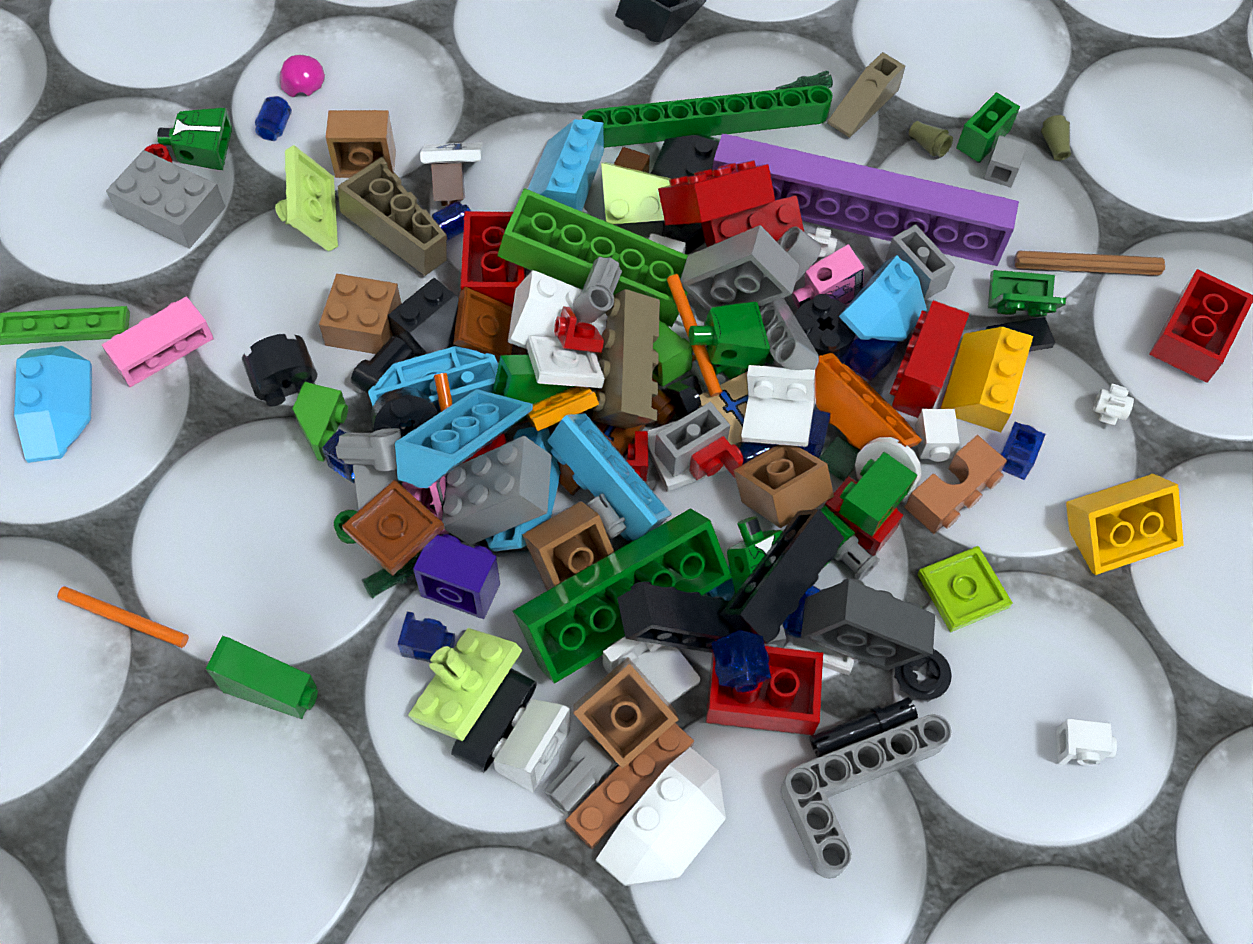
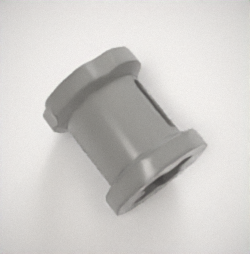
(856, 558)

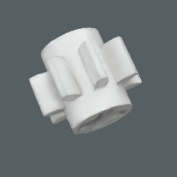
(827, 243)
(1113, 404)

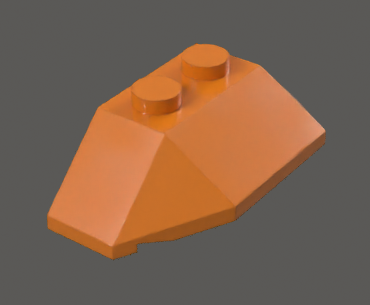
(856, 406)

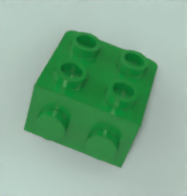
(1023, 292)

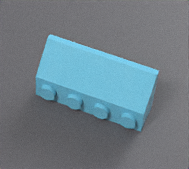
(570, 163)
(455, 436)
(606, 472)

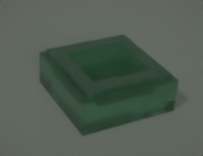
(840, 458)

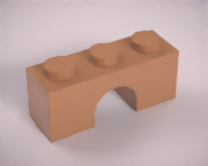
(939, 503)

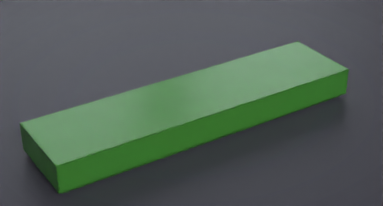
(63, 325)

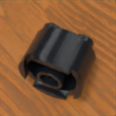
(824, 326)
(278, 368)
(401, 406)

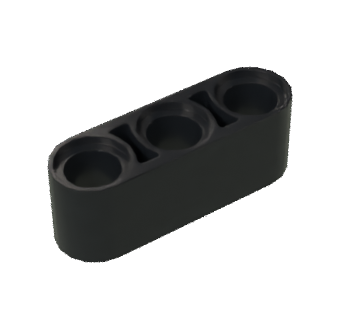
(495, 721)

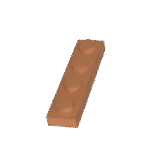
(626, 786)

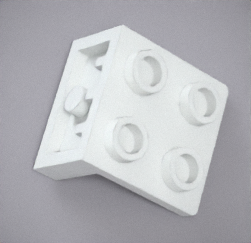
(779, 405)
(659, 663)

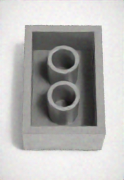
(166, 199)
(740, 271)
(497, 491)

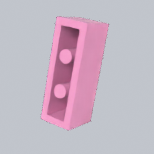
(158, 341)

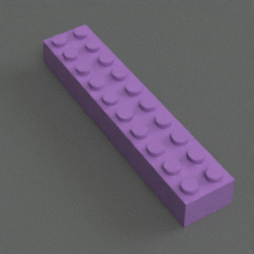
(881, 201)

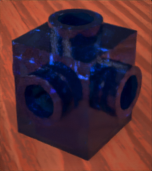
(741, 661)

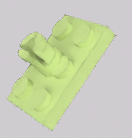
(309, 199)
(464, 682)

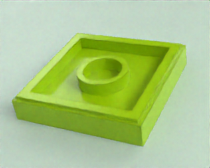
(964, 588)

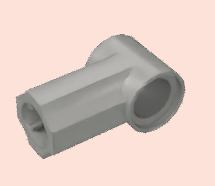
(598, 290)
(370, 448)
(587, 766)

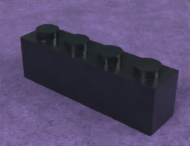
(784, 575)
(673, 617)

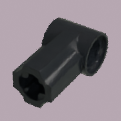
(369, 372)

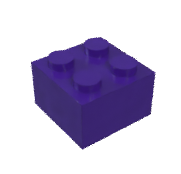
(458, 575)

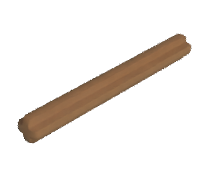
(1089, 262)

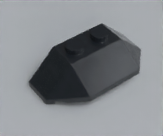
(685, 156)

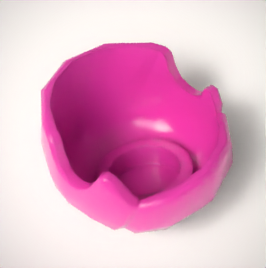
(301, 74)

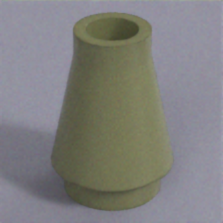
(1057, 136)
(931, 138)

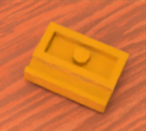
(558, 406)

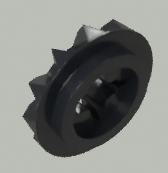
(937, 669)

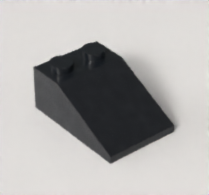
(657, 17)
(426, 319)

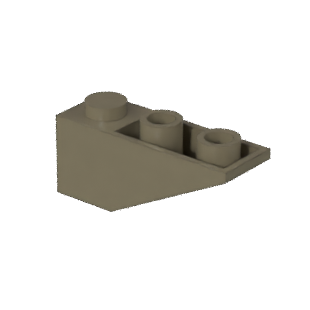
(868, 94)

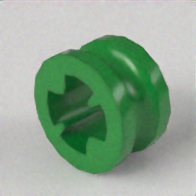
(340, 519)

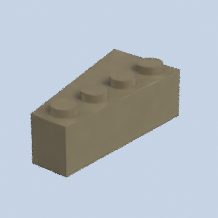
(393, 217)
(628, 362)

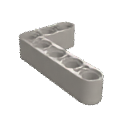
(785, 335)
(852, 774)

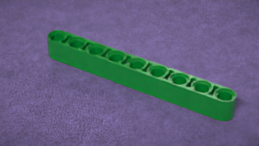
(713, 115)

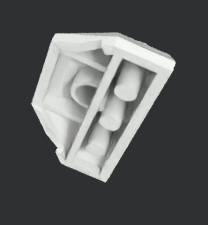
(667, 824)

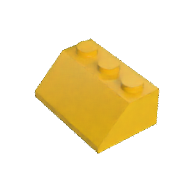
(987, 376)
(1126, 522)

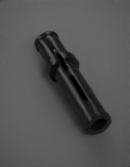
(875, 722)

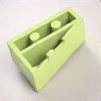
(631, 194)

